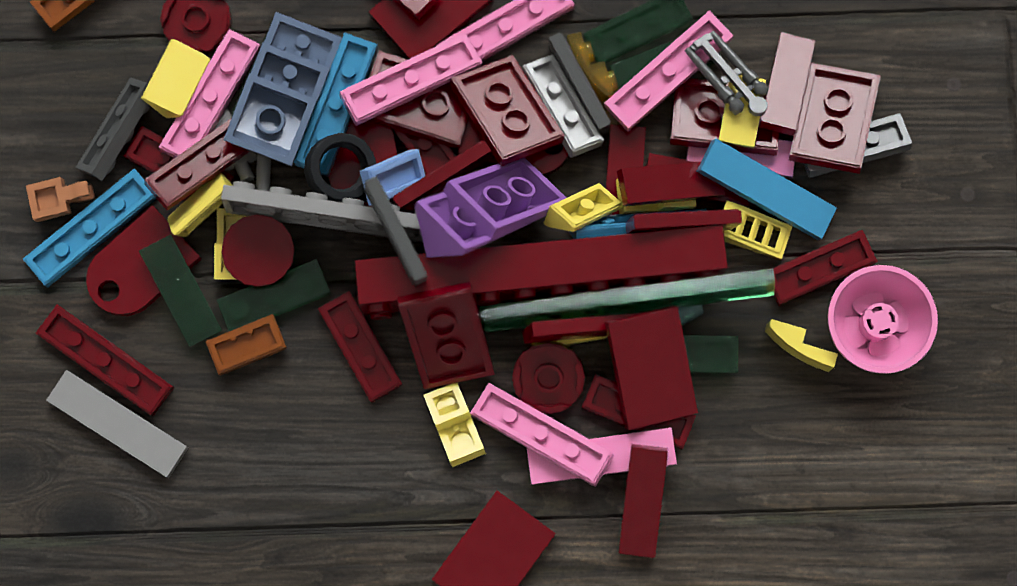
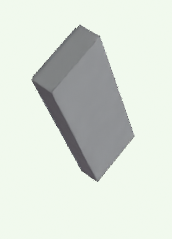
(563, 105)

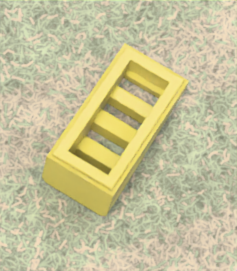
(758, 219)

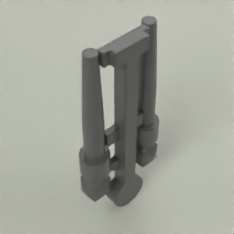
(757, 104)

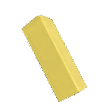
(175, 79)
(198, 206)
(582, 209)

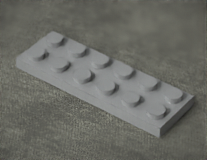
(312, 210)

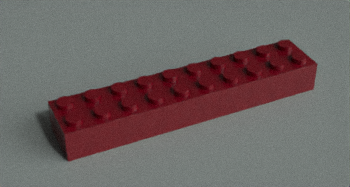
(550, 268)

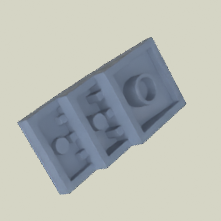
(282, 89)

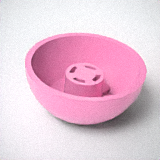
(891, 302)

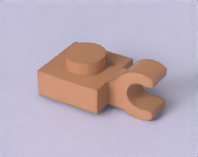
(52, 197)

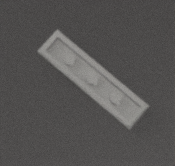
(117, 424)

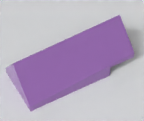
(484, 207)

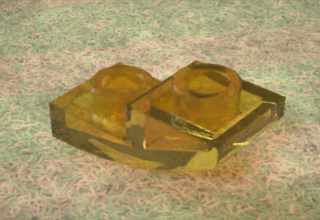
(601, 81)

